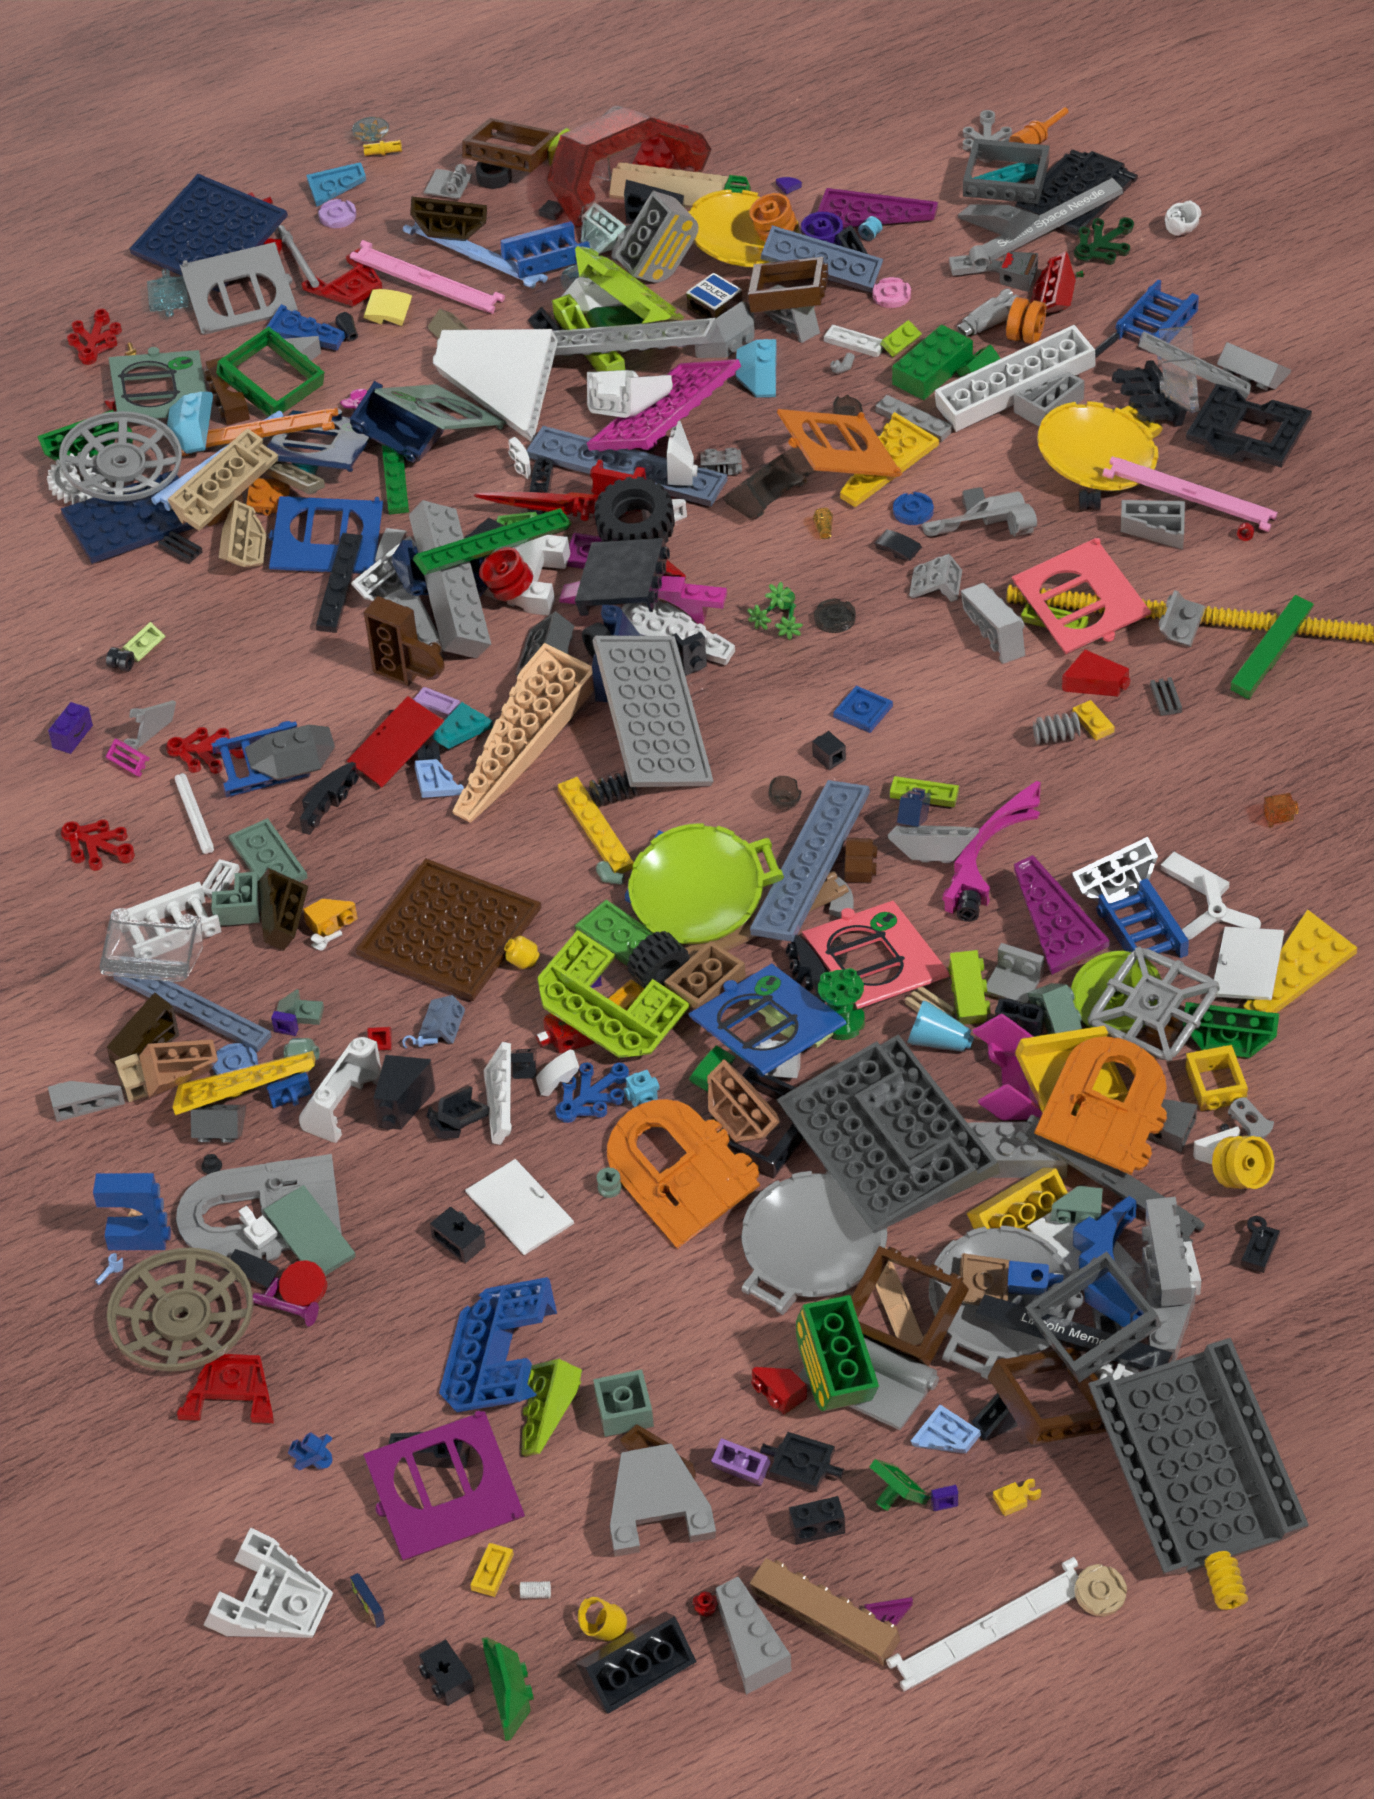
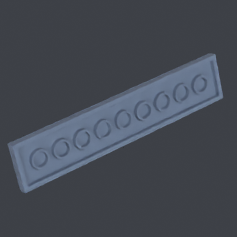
(573, 453)
(810, 861)

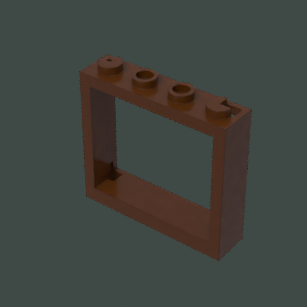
(477, 149)
(791, 297)
(942, 1320)
(1033, 1427)

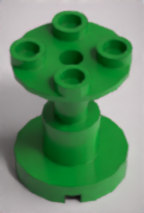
(840, 991)

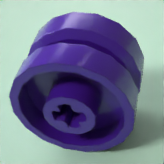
(822, 226)

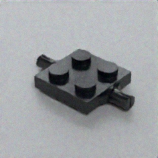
(802, 1461)

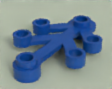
(569, 1109)

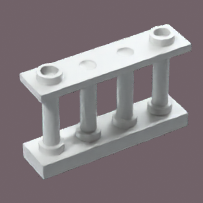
(173, 904)

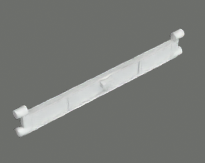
(987, 1629)

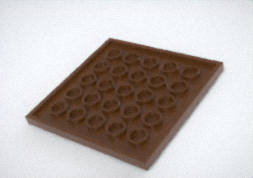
(448, 929)

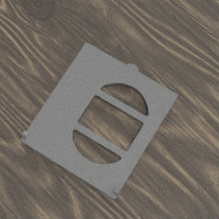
(206, 273)

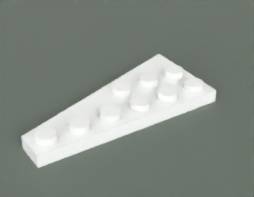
(669, 620)

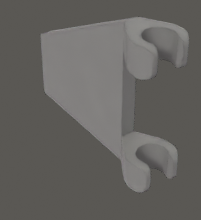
(151, 721)

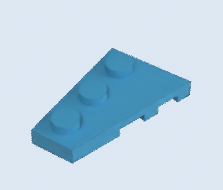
(333, 182)

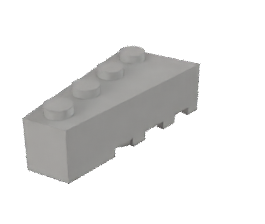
(425, 629)
(1166, 1252)
(753, 1640)

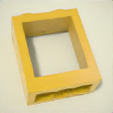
(1212, 1060)

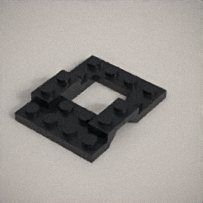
(1224, 412)

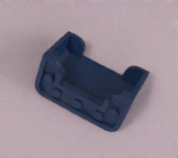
(394, 426)
(412, 576)
(618, 625)

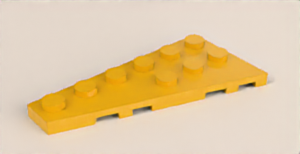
(905, 445)
(233, 1083)

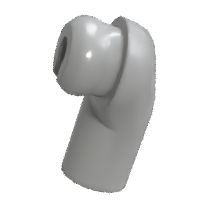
(846, 365)

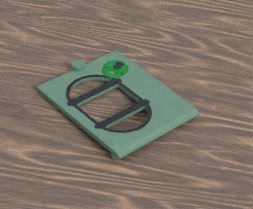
(182, 367)
(412, 396)

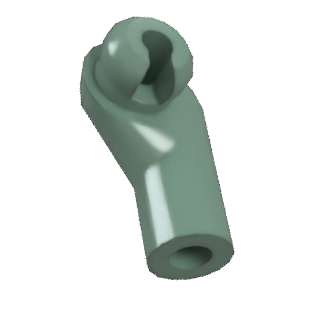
(607, 875)

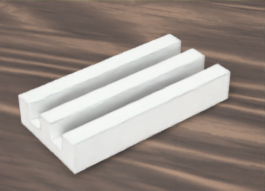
(223, 880)

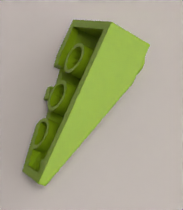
(555, 1387)

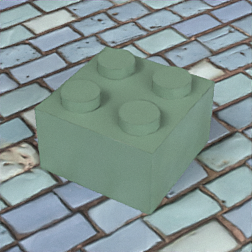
(623, 1402)

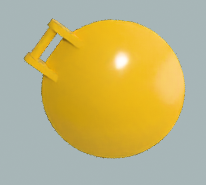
(727, 228)
(1084, 437)

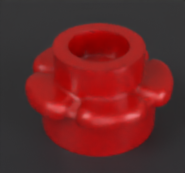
(705, 1609)

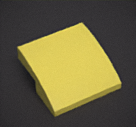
(387, 305)

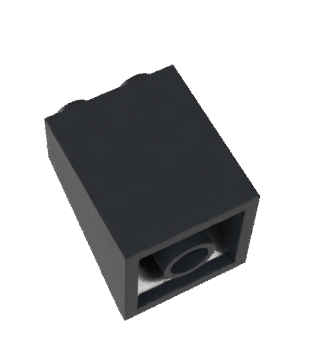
(402, 1090)

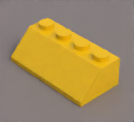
(1020, 1203)

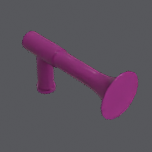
(309, 1312)

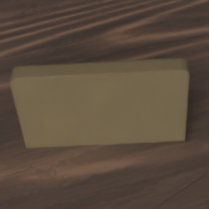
(445, 321)

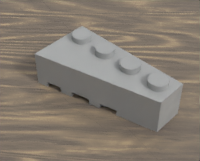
(995, 621)

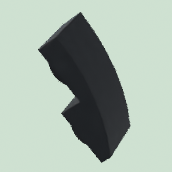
(898, 544)
(256, 1269)

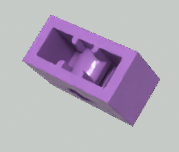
(741, 1462)

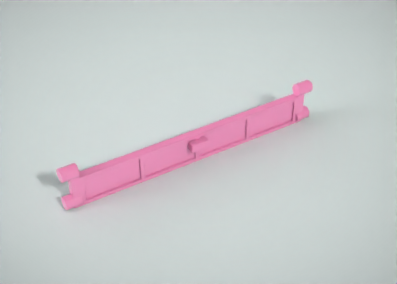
(426, 278)
(1191, 492)

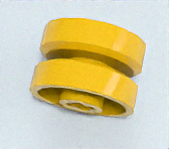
(1243, 1162)

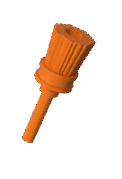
(1036, 131)

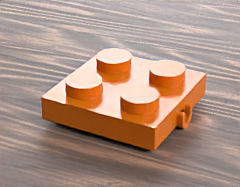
(265, 493)

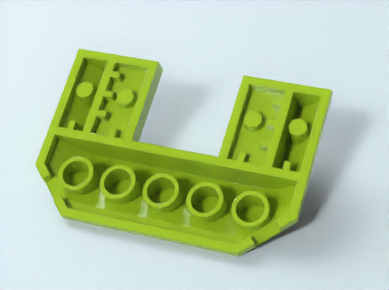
(624, 287)
(569, 996)

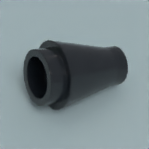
(346, 323)

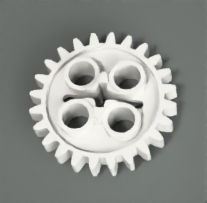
(63, 489)

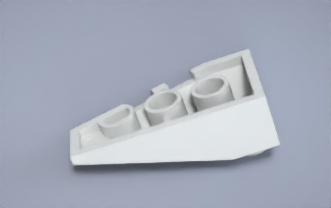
(680, 458)

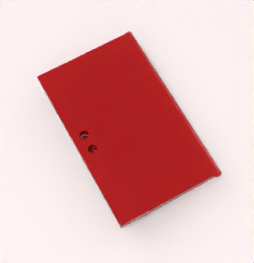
(395, 741)

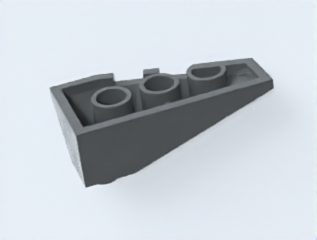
(999, 218)

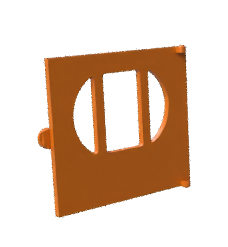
(872, 461)

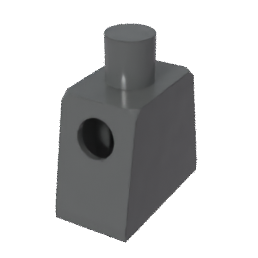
(1178, 1126)

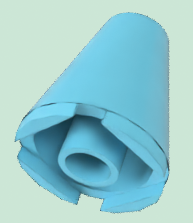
(939, 1030)

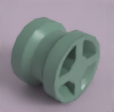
(606, 1188)

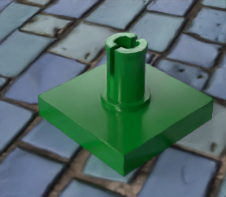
(898, 1484)

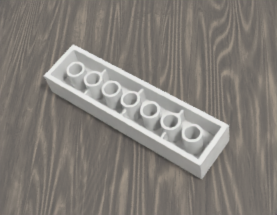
(994, 385)

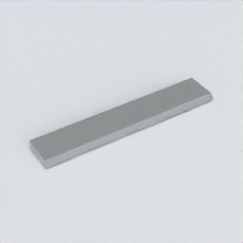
(1203, 368)

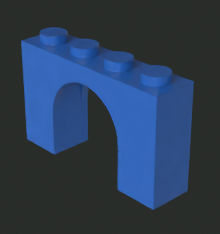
(139, 1193)

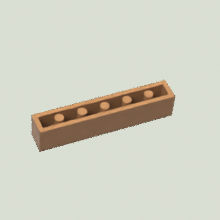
(825, 1611)

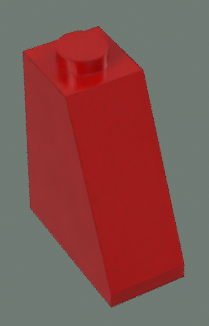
(1095, 676)

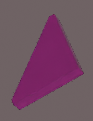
(890, 1610)

